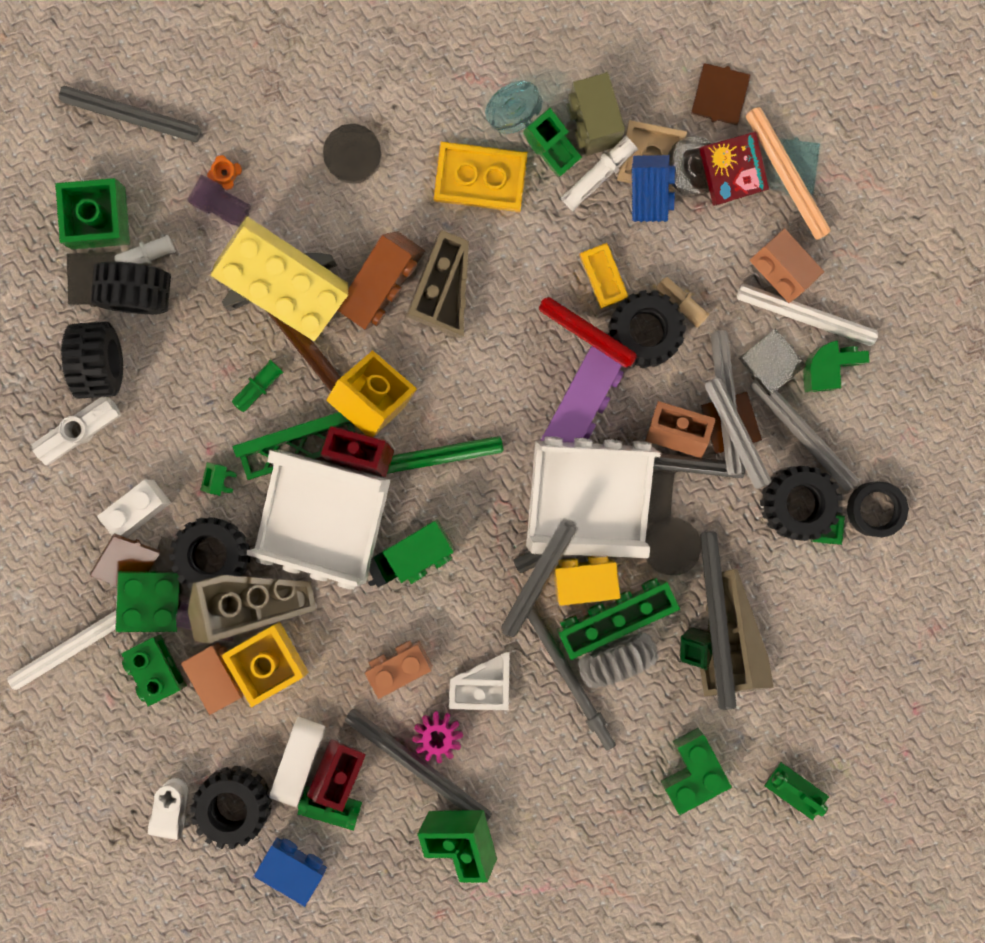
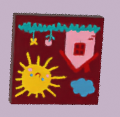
(734, 168)

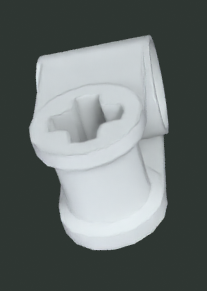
(168, 813)

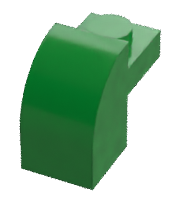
(548, 139)
(824, 365)

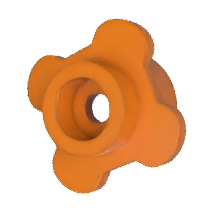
(222, 163)

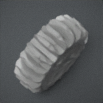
(618, 660)

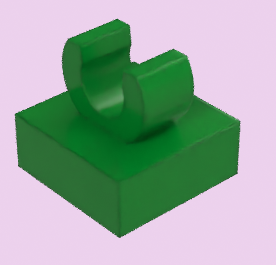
(214, 479)

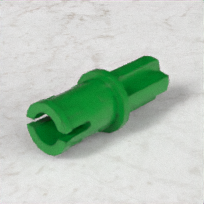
(257, 386)

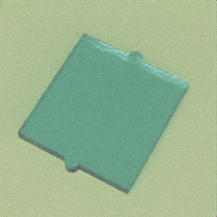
(804, 158)

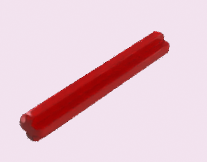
(587, 332)

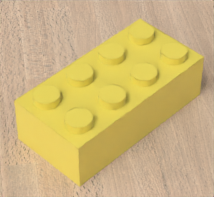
(280, 279)

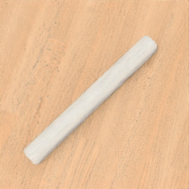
(807, 315)
(62, 652)

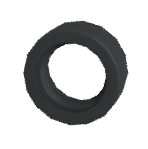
(900, 509)

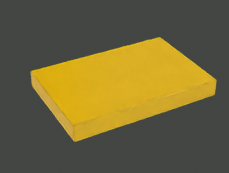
(480, 176)

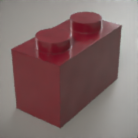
(357, 452)
(336, 775)

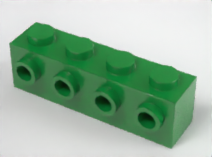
(618, 618)

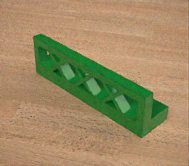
(287, 436)

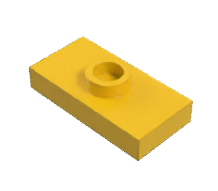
(603, 275)

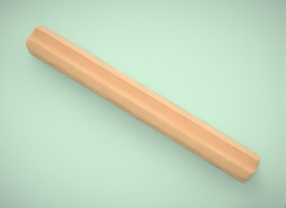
(788, 173)

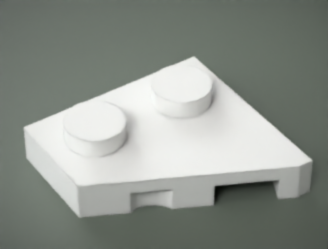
(482, 686)

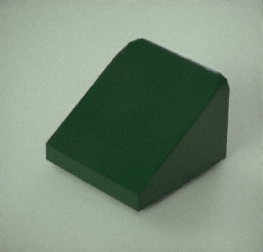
(696, 648)

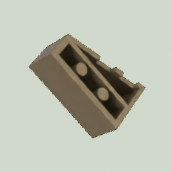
(442, 286)

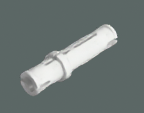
(599, 173)

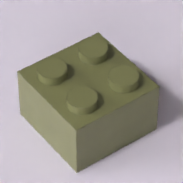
(595, 113)

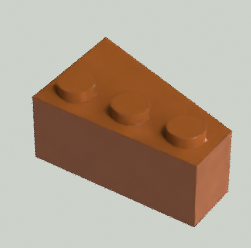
(380, 279)

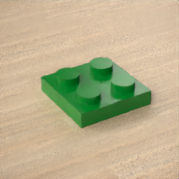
(146, 601)

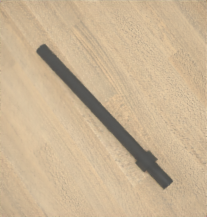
(594, 720)

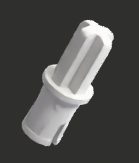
(147, 252)

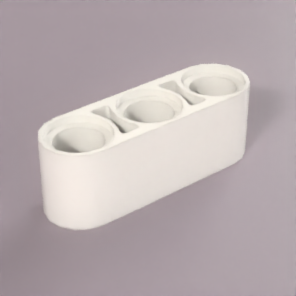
(297, 762)

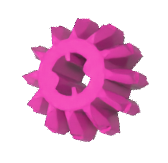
(426, 734)

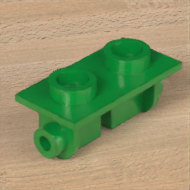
(797, 791)
(345, 819)

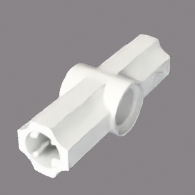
(61, 440)

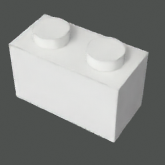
(134, 508)

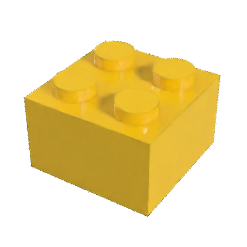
(371, 394)
(586, 581)
(265, 664)

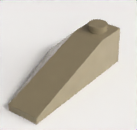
(239, 604)
(747, 649)

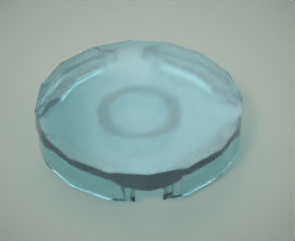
(513, 107)

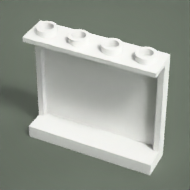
(599, 489)
(320, 519)

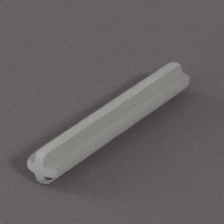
(738, 433)

